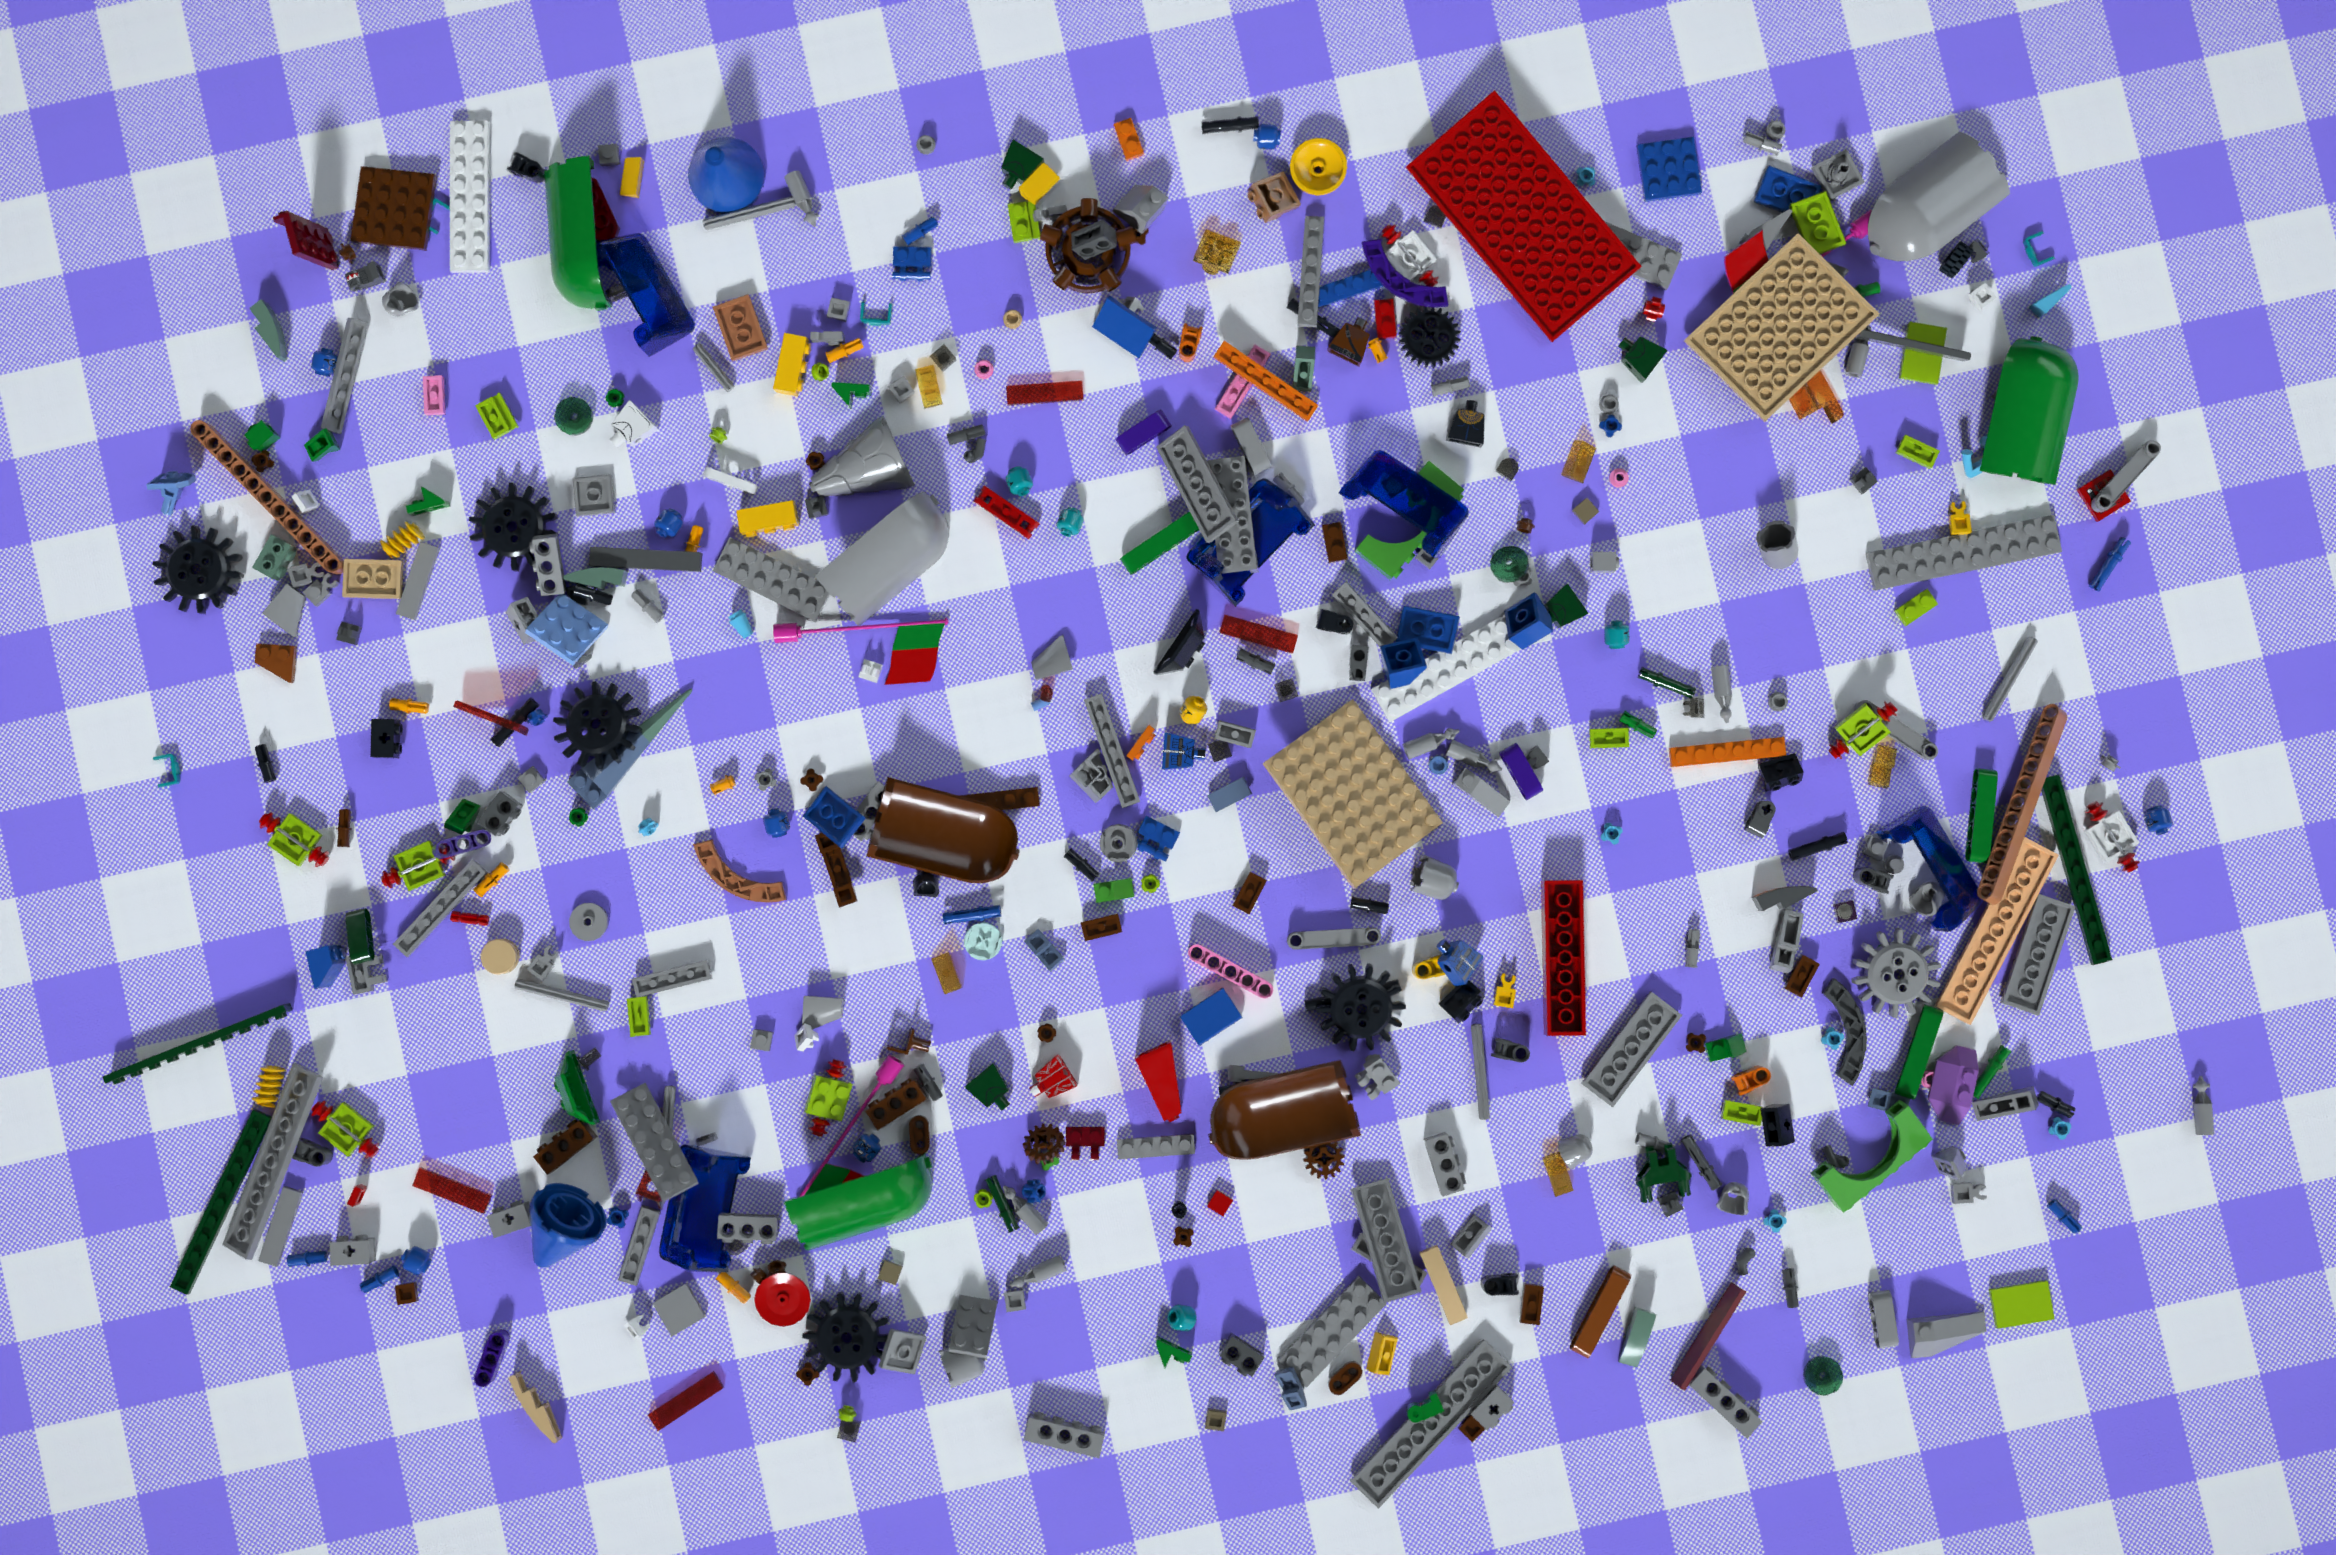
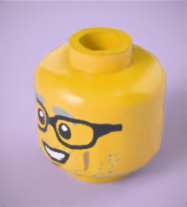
(1193, 710)

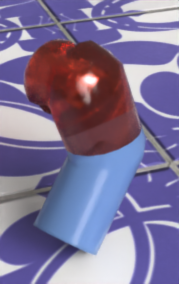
(1045, 698)

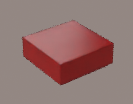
(357, 1195)
(1219, 1202)

